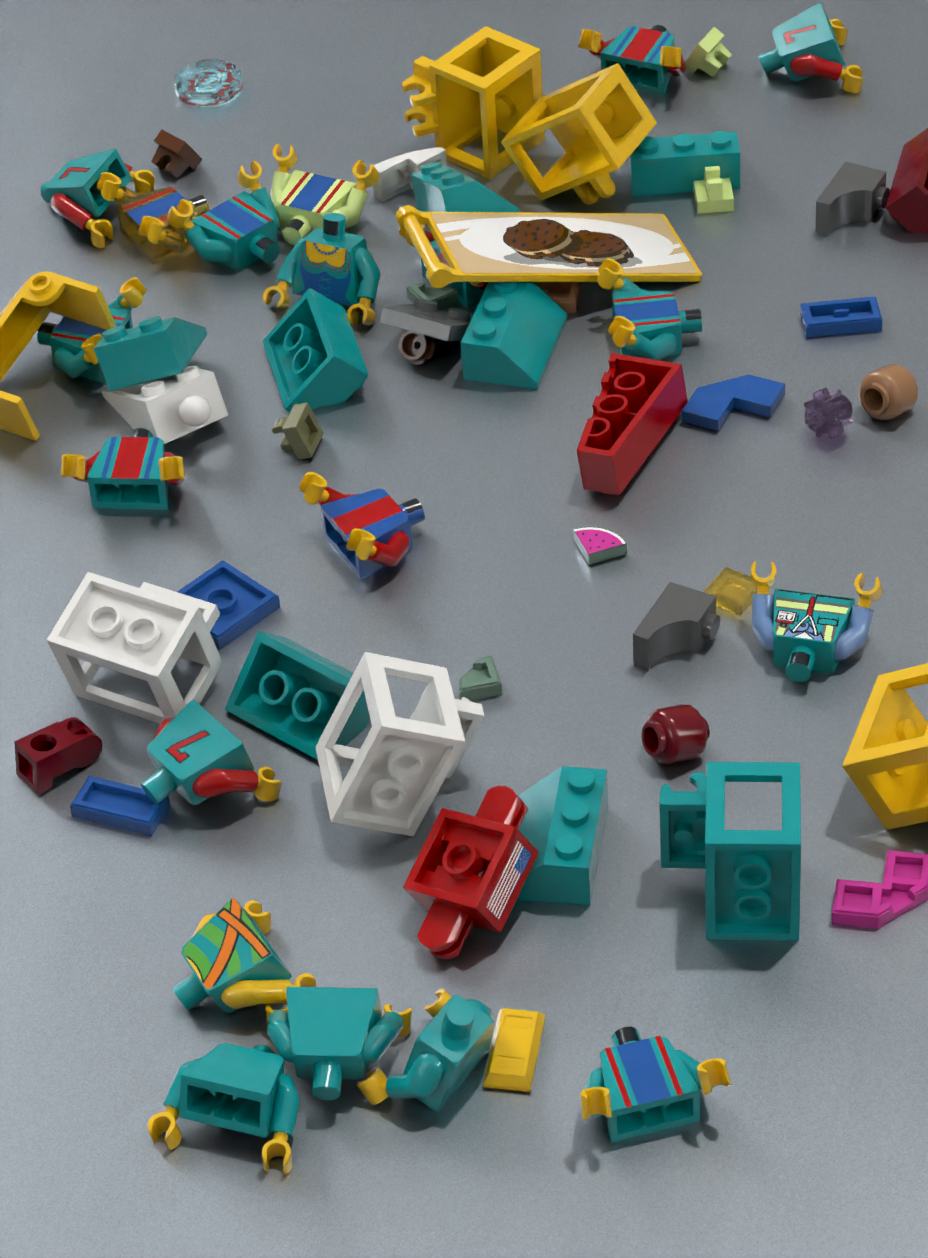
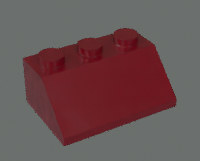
(909, 189)

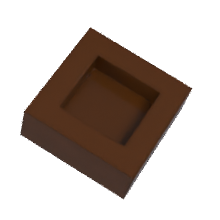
(175, 152)

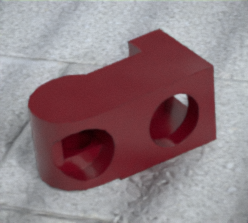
(54, 752)

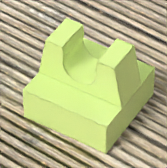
(708, 54)
(713, 193)

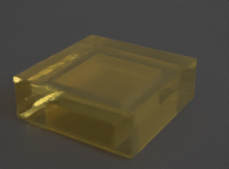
(732, 591)

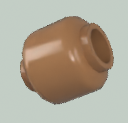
(888, 392)

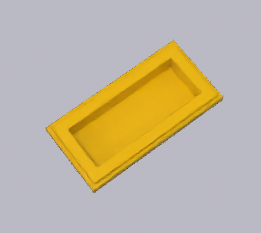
(514, 1050)

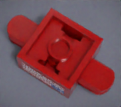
(449, 864)

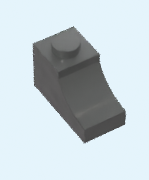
(851, 196)
(675, 624)

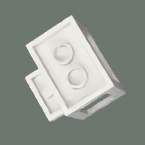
(136, 635)
(401, 758)

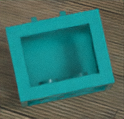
(748, 873)

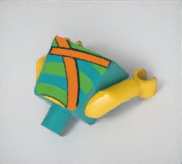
(235, 961)

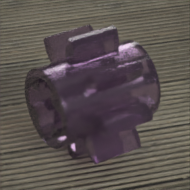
(828, 413)

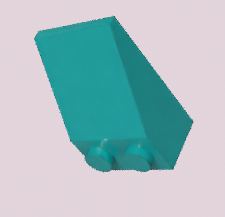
(147, 351)

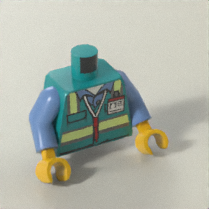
(809, 628)

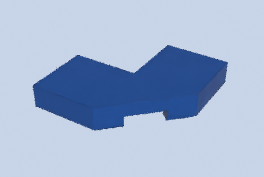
(714, 402)

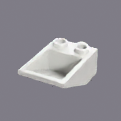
(171, 404)

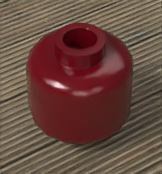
(675, 734)

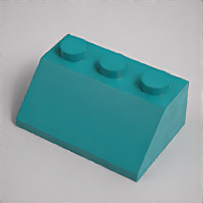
(677, 161)
(446, 190)
(512, 335)
(315, 354)
(293, 693)
(567, 829)

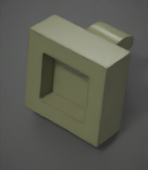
(300, 431)

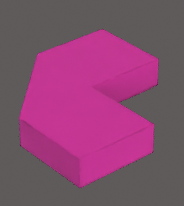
(879, 903)

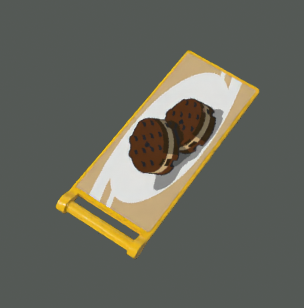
(547, 246)

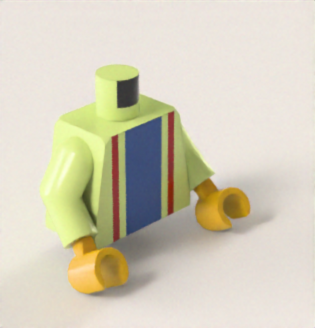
(306, 197)

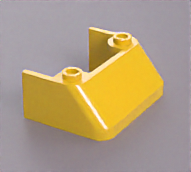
(23, 317)

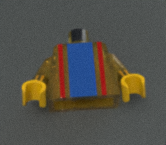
(145, 217)

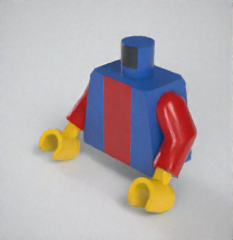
(364, 527)

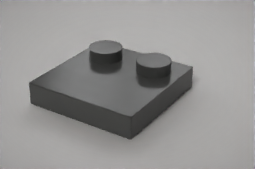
(427, 320)

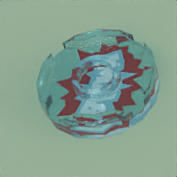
(208, 83)

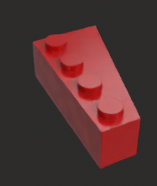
(628, 420)

